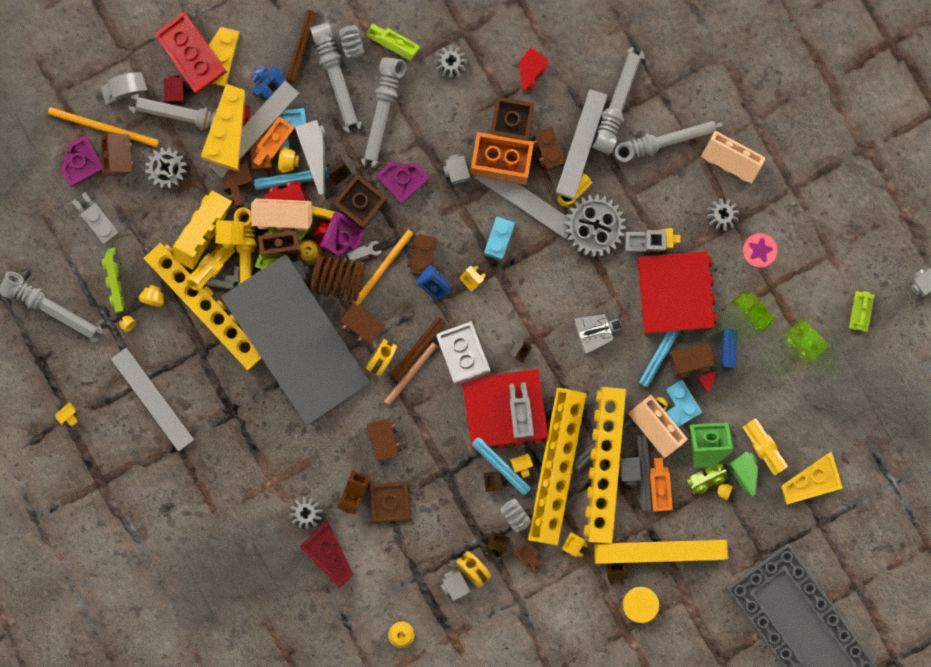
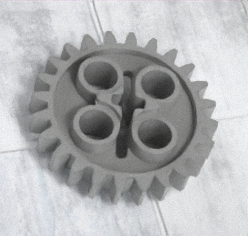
(590, 241)

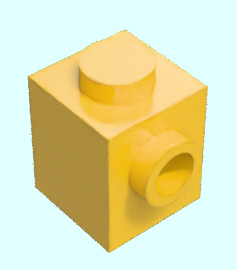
(229, 233)

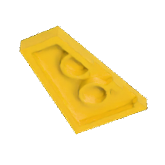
(224, 47)
(813, 481)

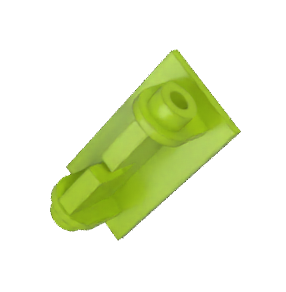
(861, 311)
(715, 476)

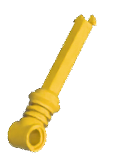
(248, 246)

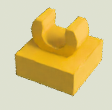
(671, 239)
(472, 278)
(66, 414)
(522, 464)
(574, 544)

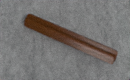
(301, 46)
(418, 348)

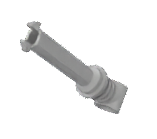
(331, 60)
(391, 70)
(612, 117)
(202, 118)
(650, 144)
(14, 286)

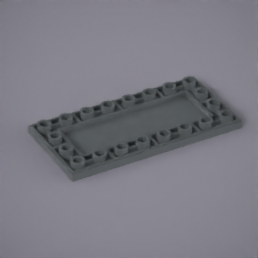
(295, 339)
(796, 615)

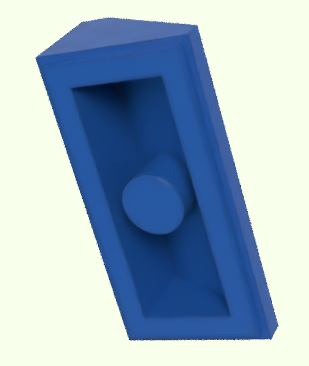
(433, 283)
(729, 346)

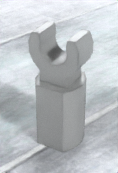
(363, 252)

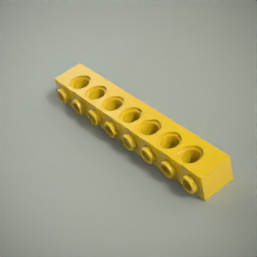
(156, 259)
(557, 466)
(605, 533)

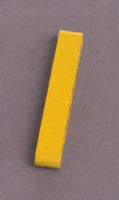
(661, 551)

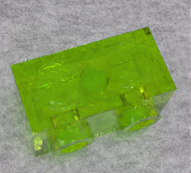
(805, 340)

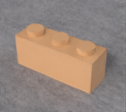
(733, 157)
(281, 214)
(657, 426)

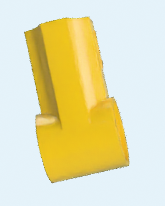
(584, 183)

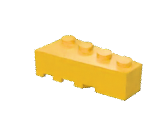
(225, 134)
(200, 229)

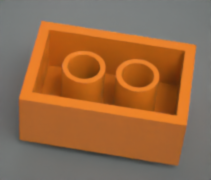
(501, 158)

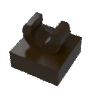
(338, 171)
(520, 350)
(493, 481)
(498, 542)
(616, 571)

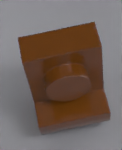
(234, 181)
(353, 492)

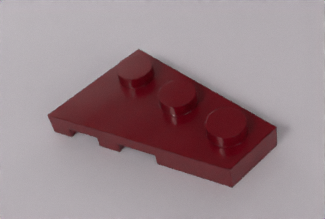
(327, 554)

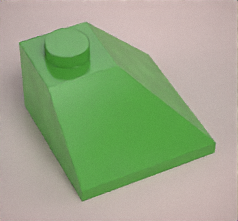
(710, 443)
(745, 472)

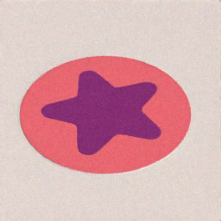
(760, 250)

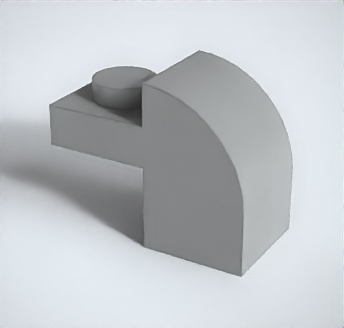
(123, 86)
(645, 242)

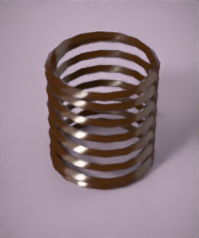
(360, 266)

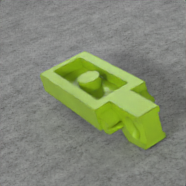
(393, 41)

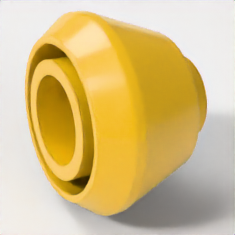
(287, 160)
(310, 258)
(152, 296)
(401, 628)

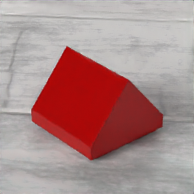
(706, 381)

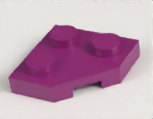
(80, 162)
(402, 179)
(341, 235)

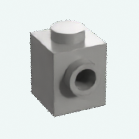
(456, 169)
(922, 282)
(454, 585)

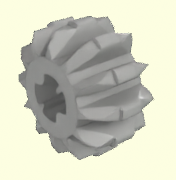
(351, 41)
(458, 65)
(728, 212)
(515, 515)
(311, 517)

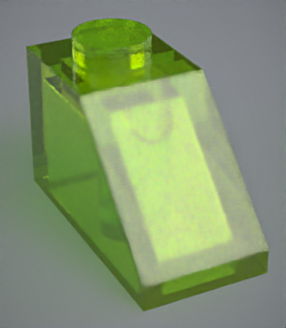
(753, 310)

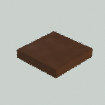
(390, 501)

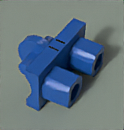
(272, 75)

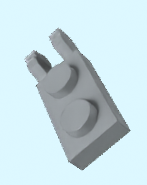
(97, 220)
(521, 413)

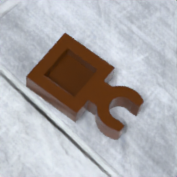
(526, 554)

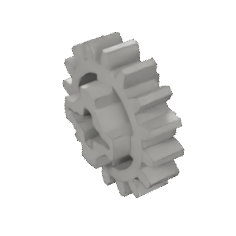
(160, 172)

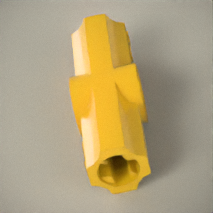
(209, 267)
(764, 446)

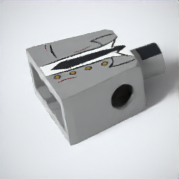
(595, 331)

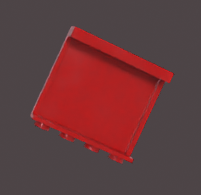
(676, 292)
(490, 410)

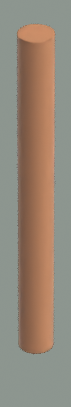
(410, 374)

